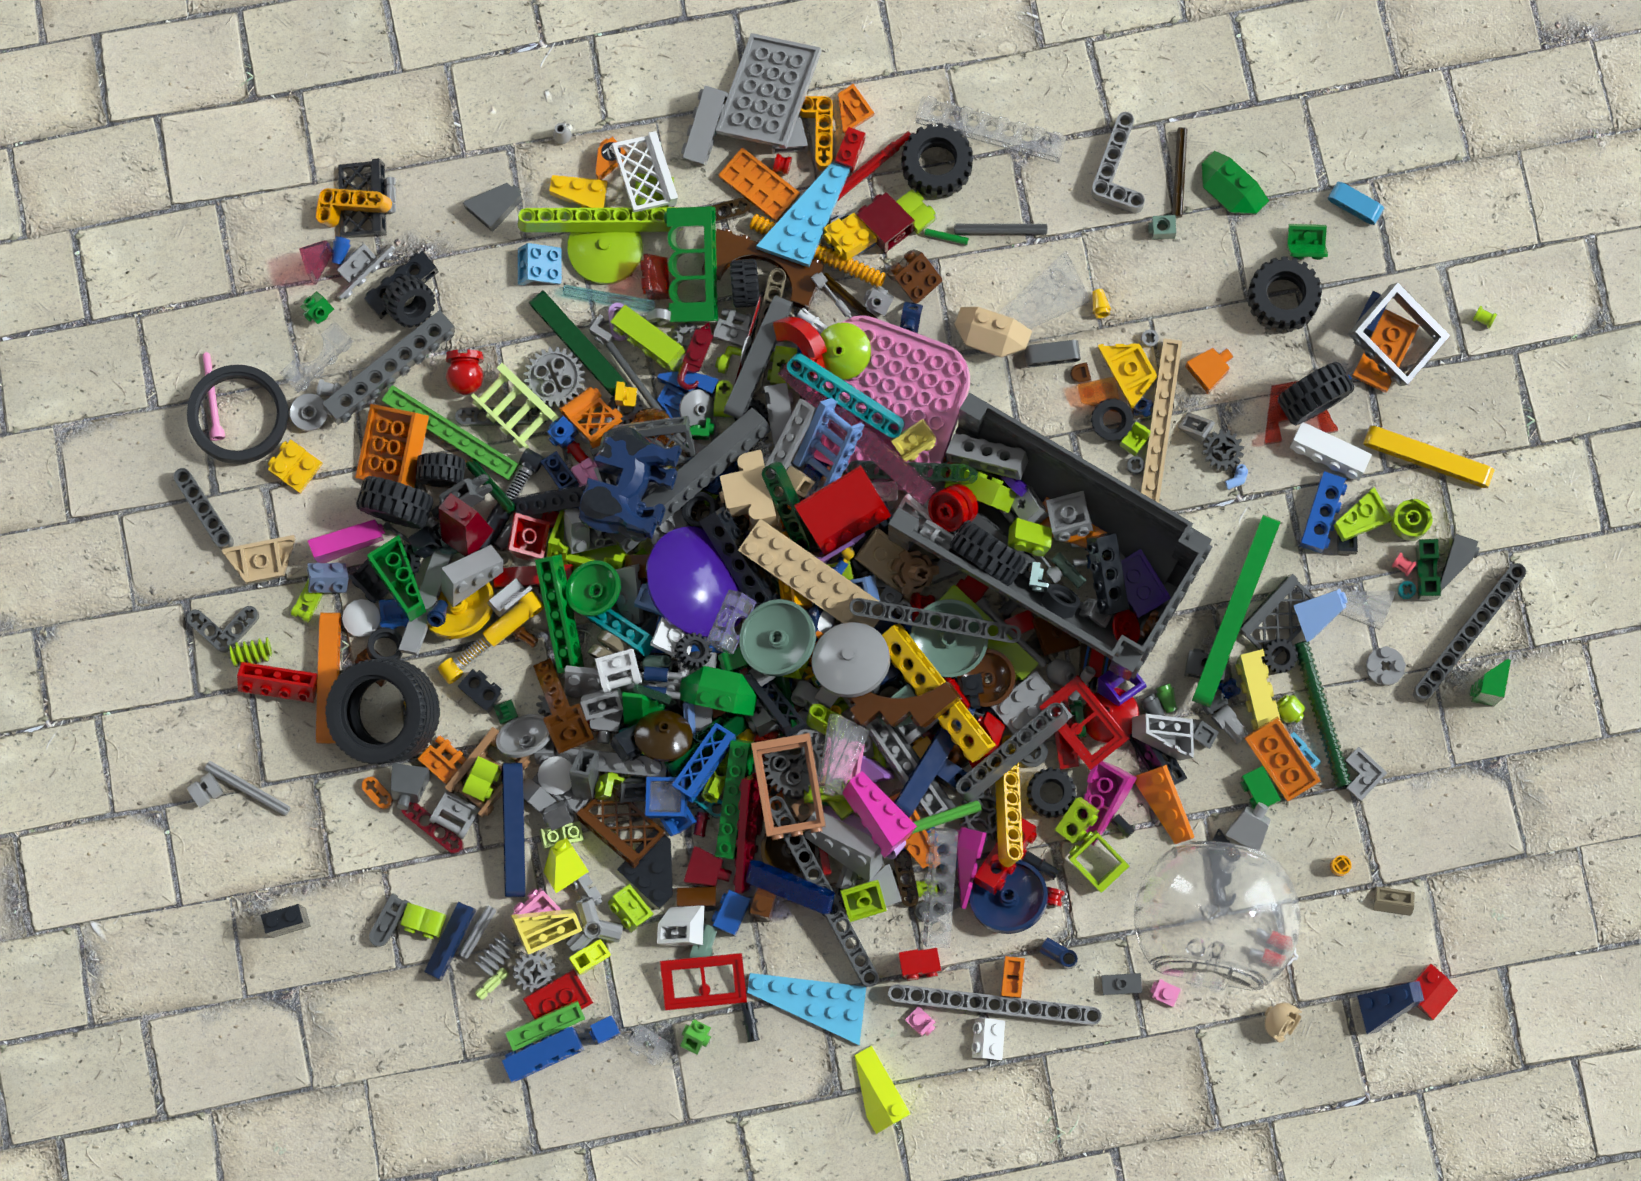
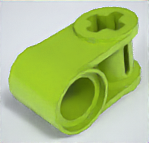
(721, 399)
(818, 717)

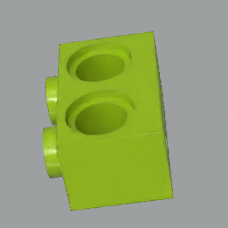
(1073, 817)

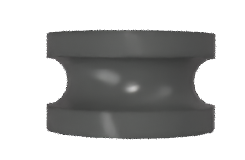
(1141, 465)

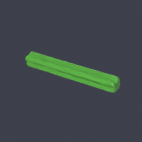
(947, 816)

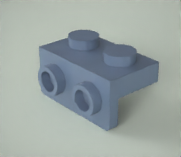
(327, 577)

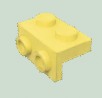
(914, 441)

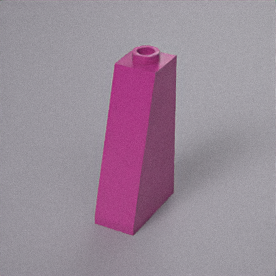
(346, 541)

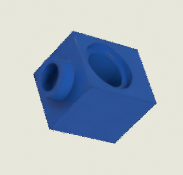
(604, 1030)

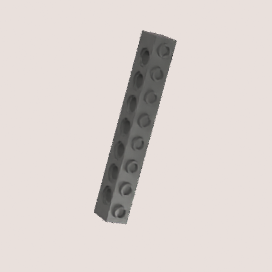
(437, 322)

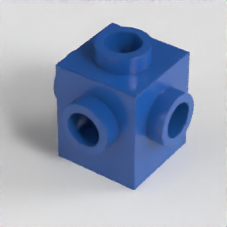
(562, 426)

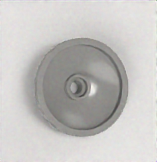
(523, 736)

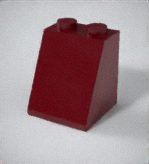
(886, 221)
(462, 526)

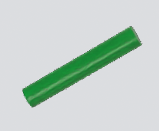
(946, 236)

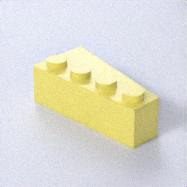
(1257, 689)

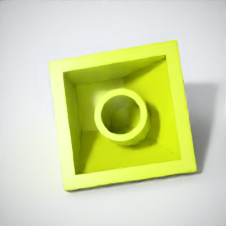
(563, 865)

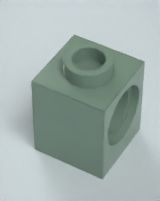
(1170, 223)

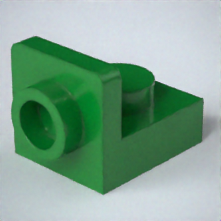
(700, 433)

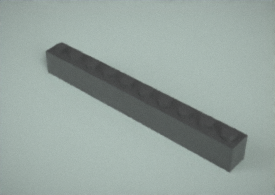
(704, 468)

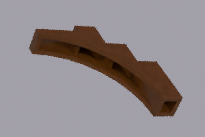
(924, 707)

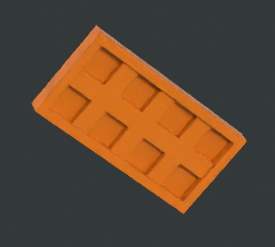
(759, 184)

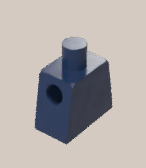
(948, 772)

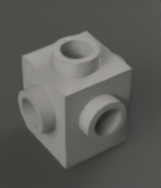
(880, 307)

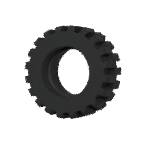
(937, 137)
(1284, 270)
(1315, 393)
(394, 502)
(988, 553)

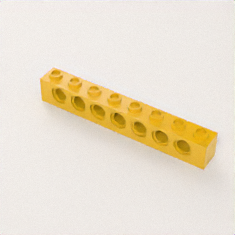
(921, 665)

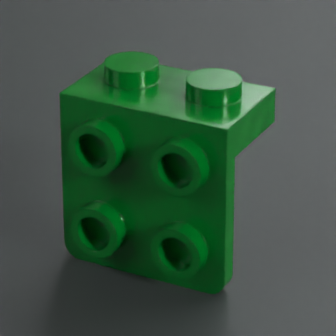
(1307, 241)

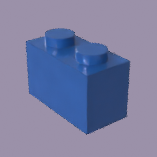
(731, 912)

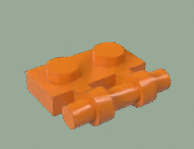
(438, 764)

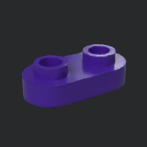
(1016, 485)

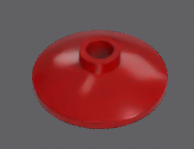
(1126, 624)

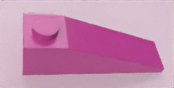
(1106, 791)
(969, 849)

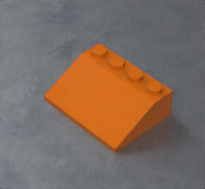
(392, 444)

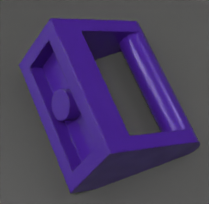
(1110, 680)

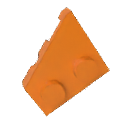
(853, 108)

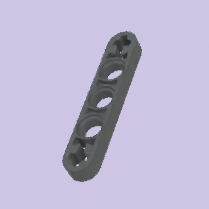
(511, 411)

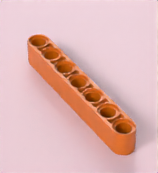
(327, 669)

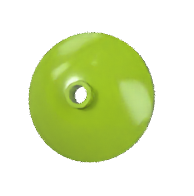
(854, 354)

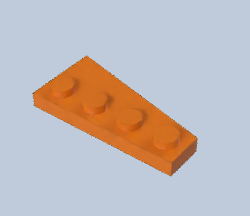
(917, 842)

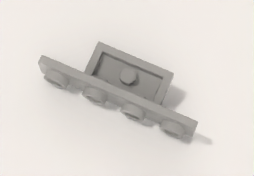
(359, 265)

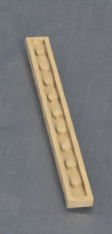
(1161, 418)

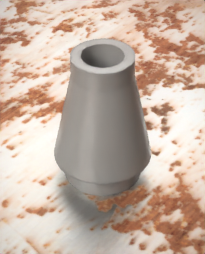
(561, 137)

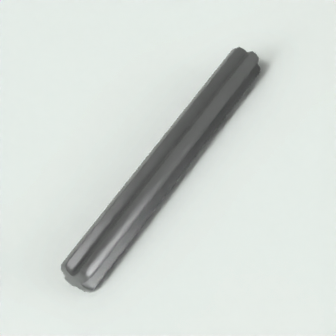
(1000, 229)

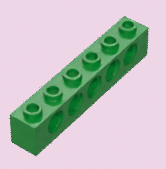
(559, 612)
(739, 766)

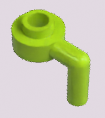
(723, 362)

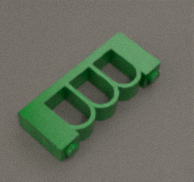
(693, 217)

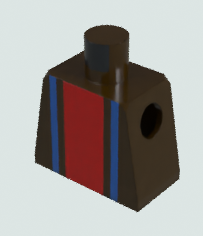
(1094, 659)

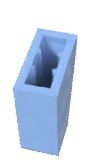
(1319, 612)

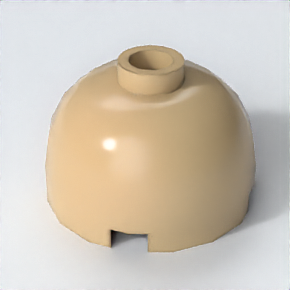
(1281, 1019)

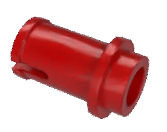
(576, 451)

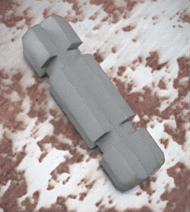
(390, 191)

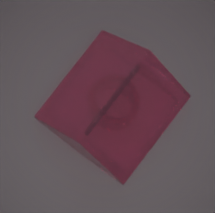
(316, 259)

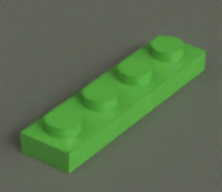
(545, 1025)

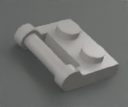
(457, 809)

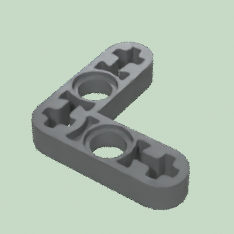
(227, 632)

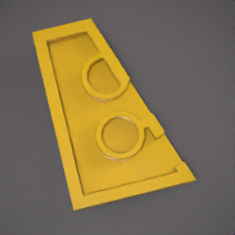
(582, 191)

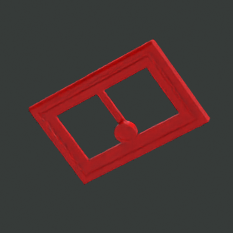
(1120, 736)
(704, 999)

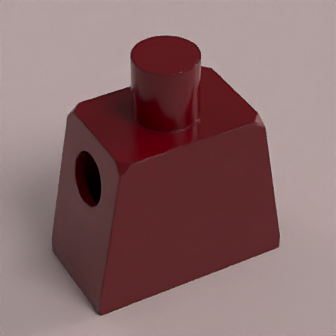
(705, 869)

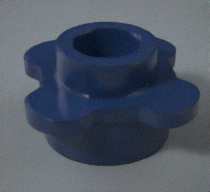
(1147, 404)

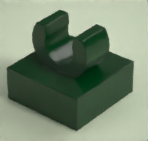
(505, 711)

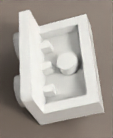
(988, 1038)

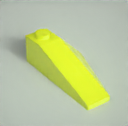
(880, 1096)

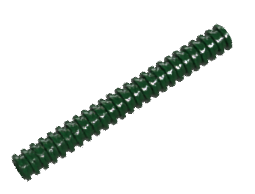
(1322, 715)

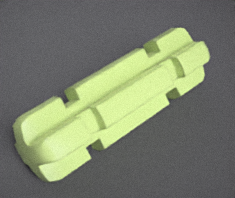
(492, 983)

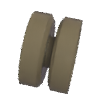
(610, 642)

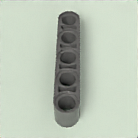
(199, 501)

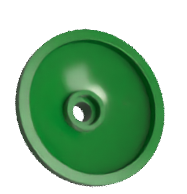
(585, 583)

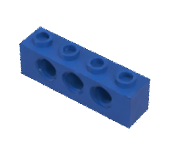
(1310, 539)

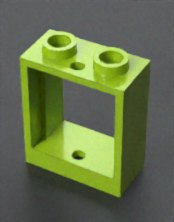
(1111, 875)

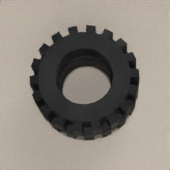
(744, 283)
(417, 310)
(440, 469)
(1058, 777)

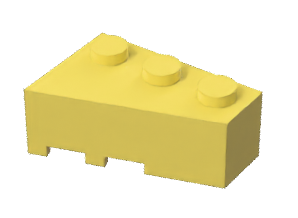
(545, 928)

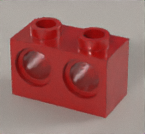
(851, 148)

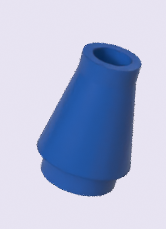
(340, 249)

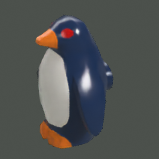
(822, 620)

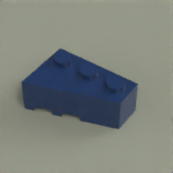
(1388, 1004)

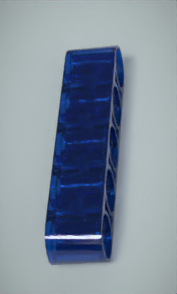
(790, 887)

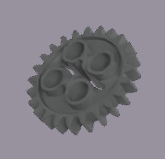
(783, 782)

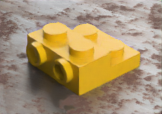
(849, 236)
(294, 465)

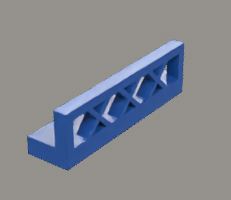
(711, 765)

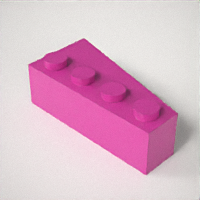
(878, 813)

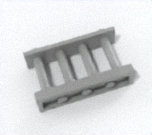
(793, 435)

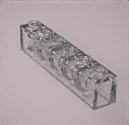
(942, 936)

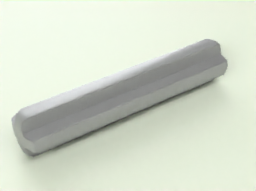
(477, 932)

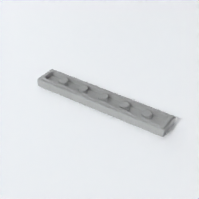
(430, 592)

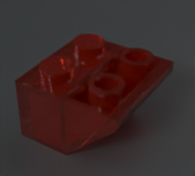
(656, 278)

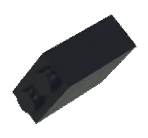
(285, 920)

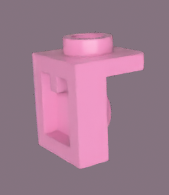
(1165, 992)
(921, 1022)

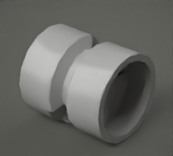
(198, 792)

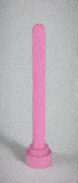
(216, 432)

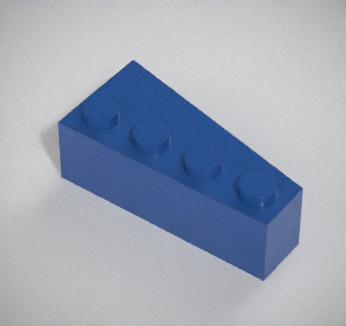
(543, 1054)

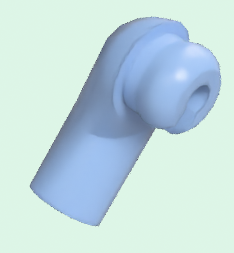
(1239, 477)

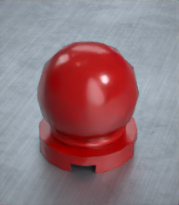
(464, 373)

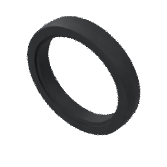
(233, 372)

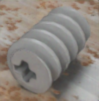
(496, 954)

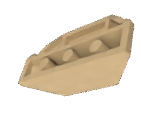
(991, 331)

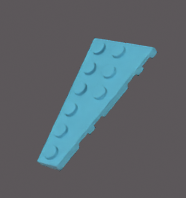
(802, 226)
(824, 1004)

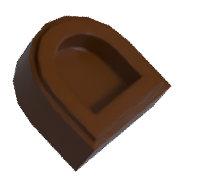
(1080, 373)

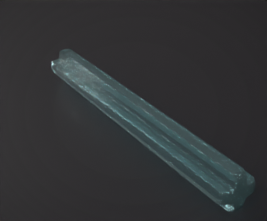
(607, 297)

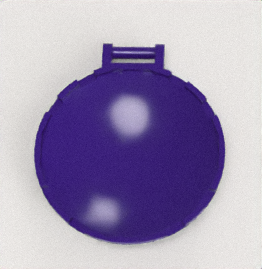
(688, 580)

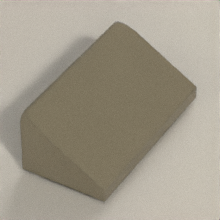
(1394, 901)

